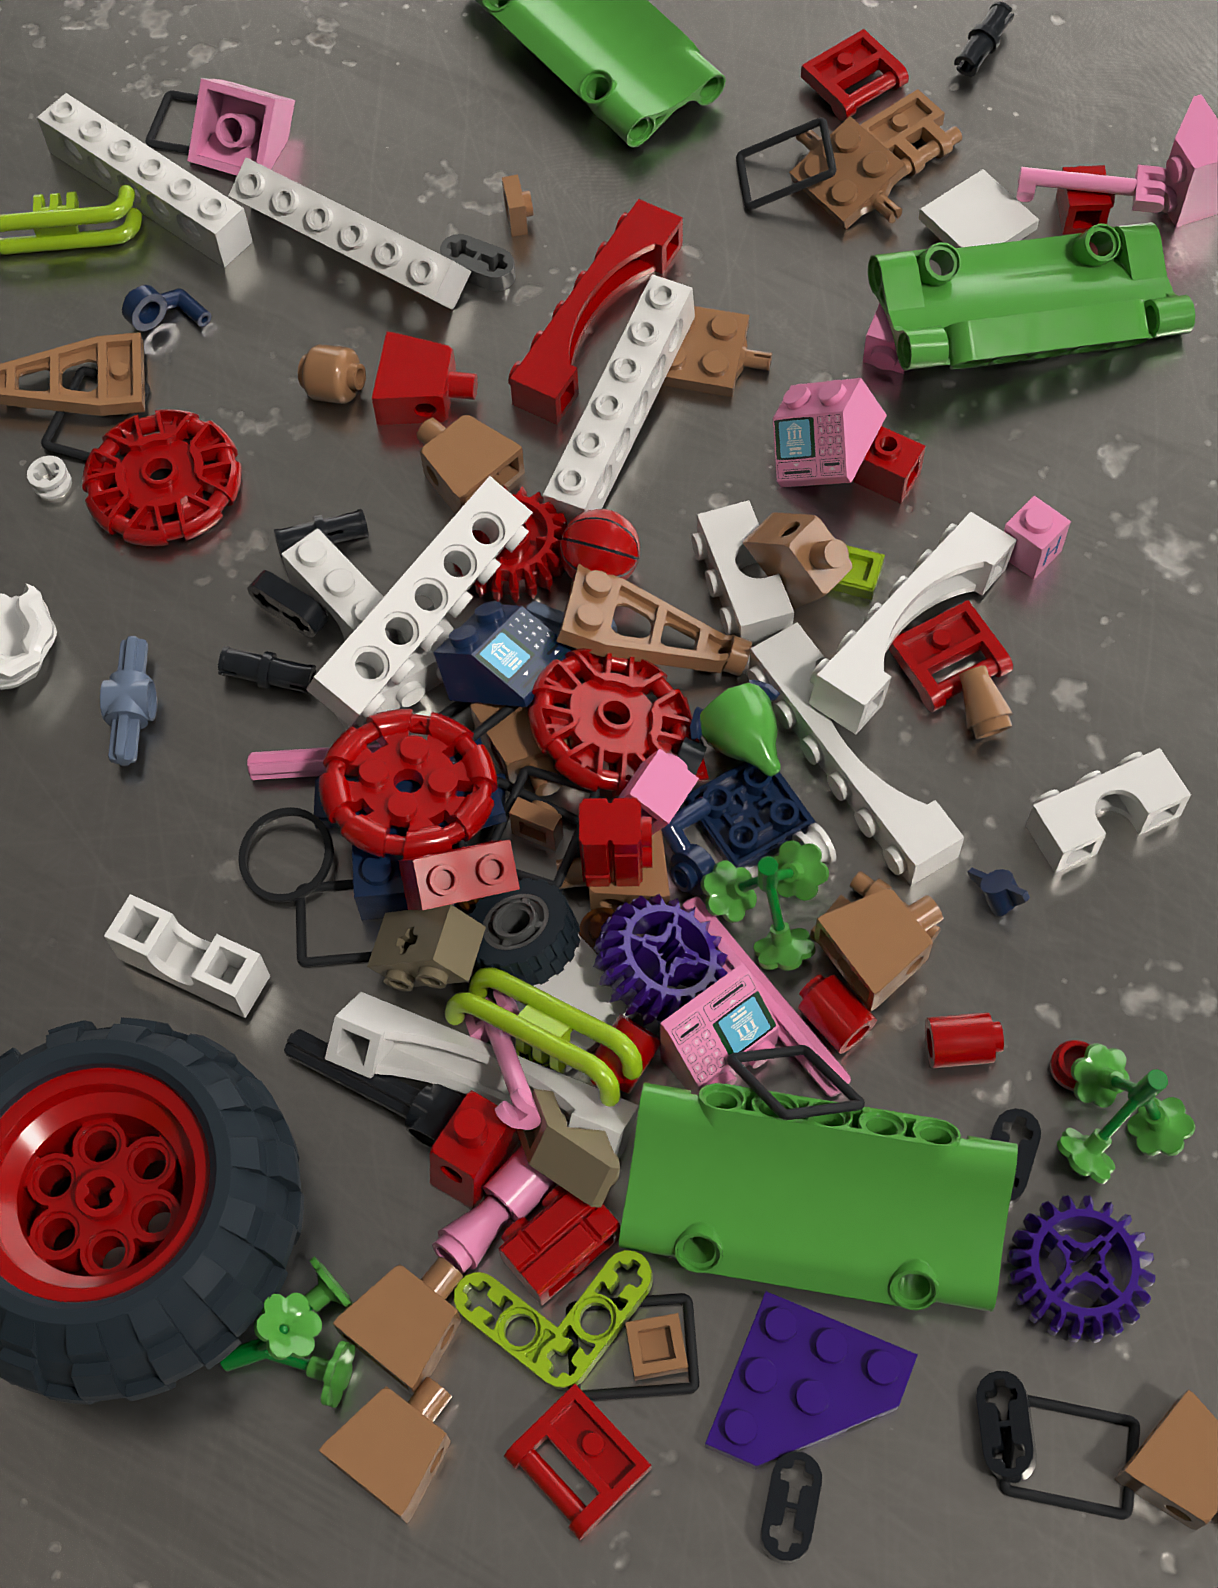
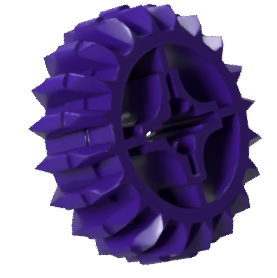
(645, 965)
(1095, 1283)

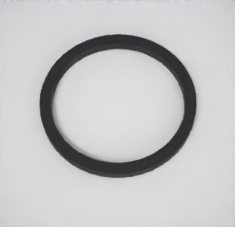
(316, 881)

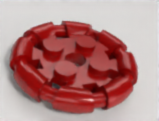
(177, 493)
(590, 733)
(403, 759)

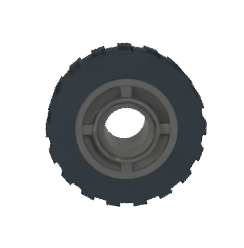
(527, 931)

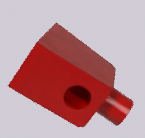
(418, 381)
(472, 1145)

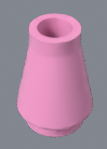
(470, 1235)

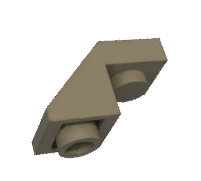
(571, 1157)

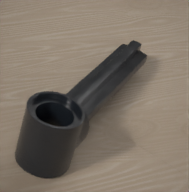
(424, 1110)

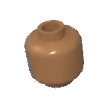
(331, 374)

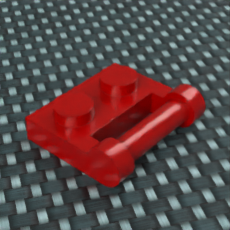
(848, 64)
(943, 643)
(591, 1447)

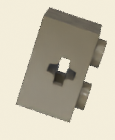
(426, 947)

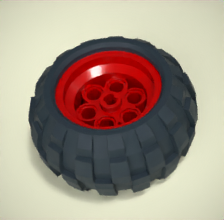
(178, 1291)

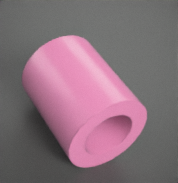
(518, 1186)

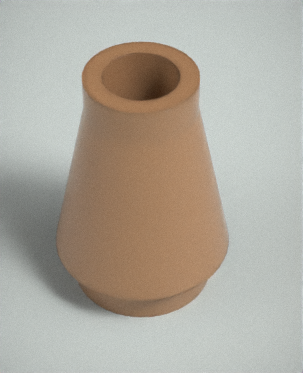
(984, 705)

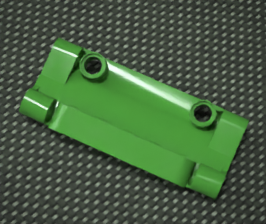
(614, 50)
(1029, 298)
(819, 1203)

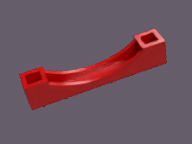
(642, 244)

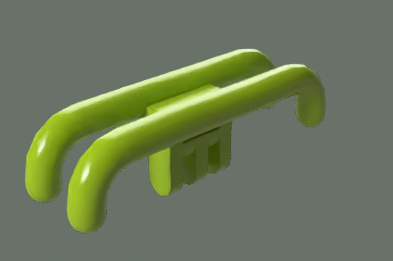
(58, 224)
(546, 1028)

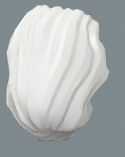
(24, 636)

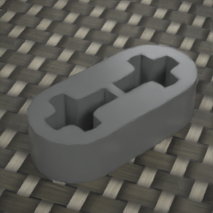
(479, 260)

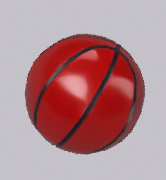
(600, 542)

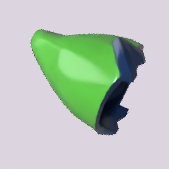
(741, 725)

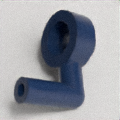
(147, 307)
(688, 860)

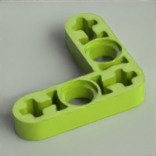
(548, 1337)

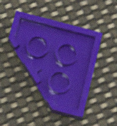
(804, 1383)

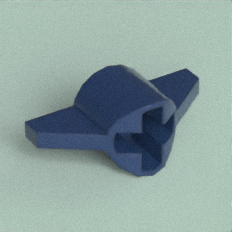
(999, 890)

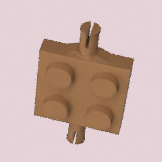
(862, 176)
(714, 353)

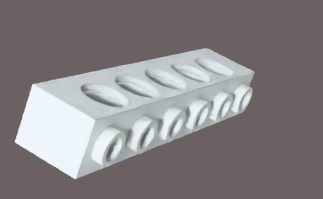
(160, 186)
(350, 233)
(622, 398)
(488, 510)

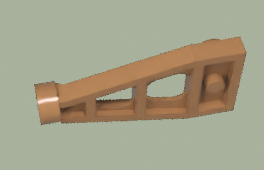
(119, 377)
(590, 617)

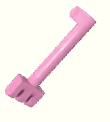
(1145, 188)
(523, 1112)

